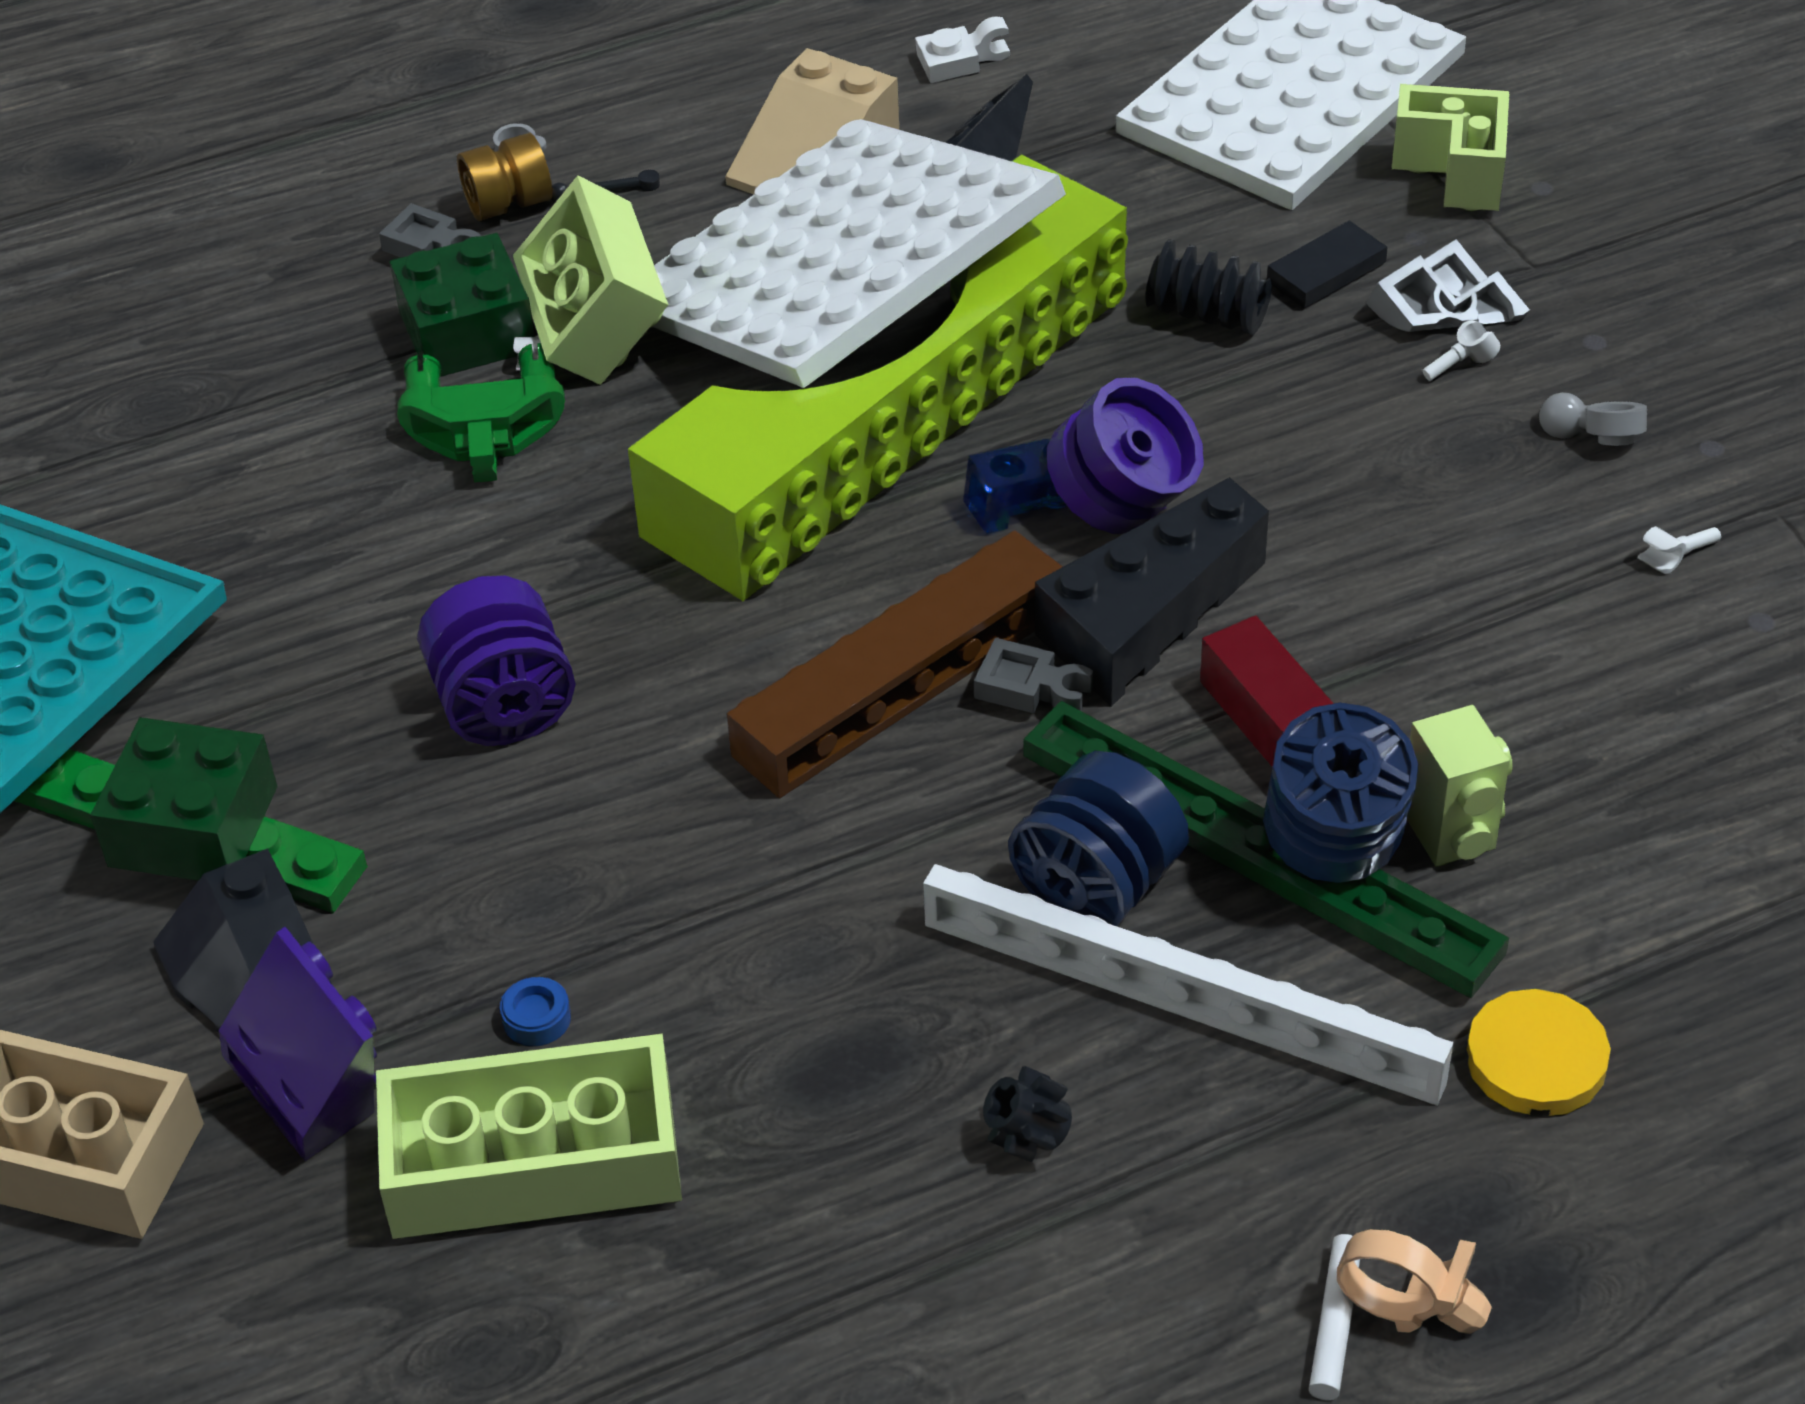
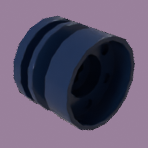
(1340, 792)
(1099, 837)

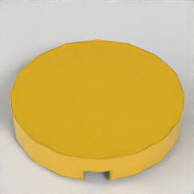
(1538, 1052)

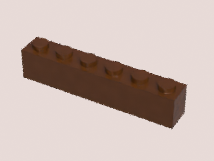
(888, 666)

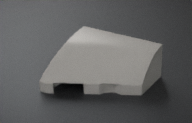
(1444, 293)

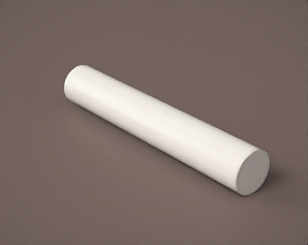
(1332, 1330)

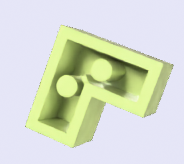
(1455, 135)

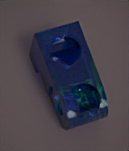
(1009, 484)

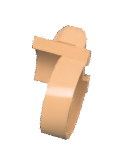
(1433, 1290)

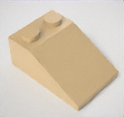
(807, 110)

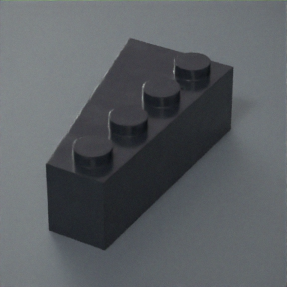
(1150, 585)

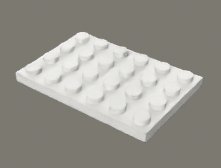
(1289, 91)

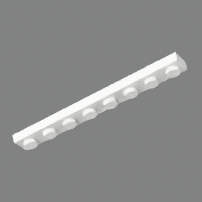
(1189, 984)

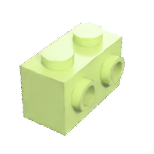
(1458, 785)

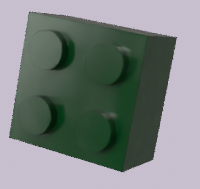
(462, 303)
(183, 799)

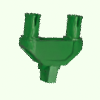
(481, 418)

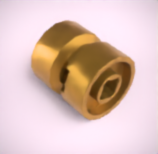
(505, 176)

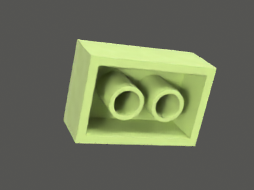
(589, 281)

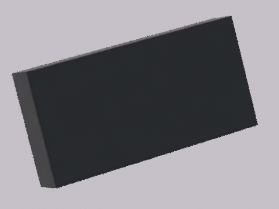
(1327, 263)

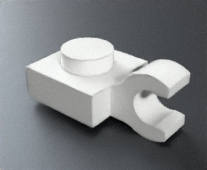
(956, 53)

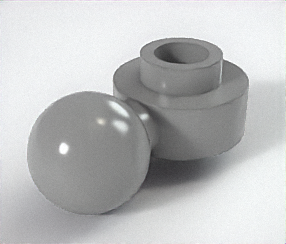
(1614, 422)

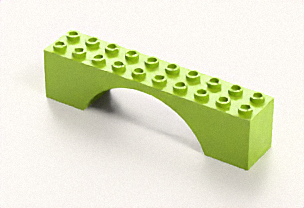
(764, 475)

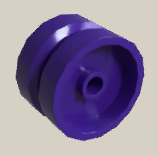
(1124, 455)

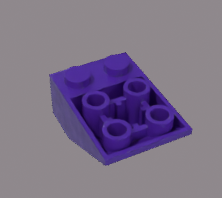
(302, 1046)

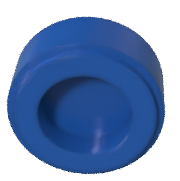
(535, 1011)

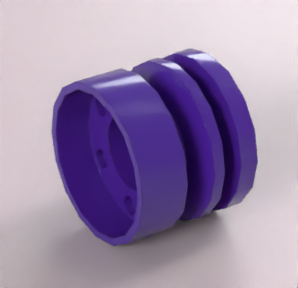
(495, 660)

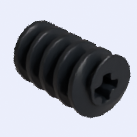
(1208, 289)

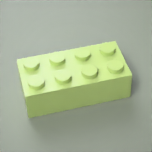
(526, 1136)

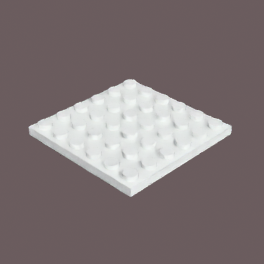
(843, 247)

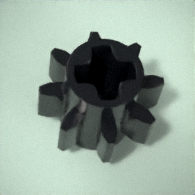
(1027, 1113)

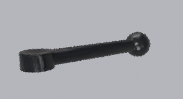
(646, 180)

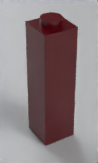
(1257, 682)

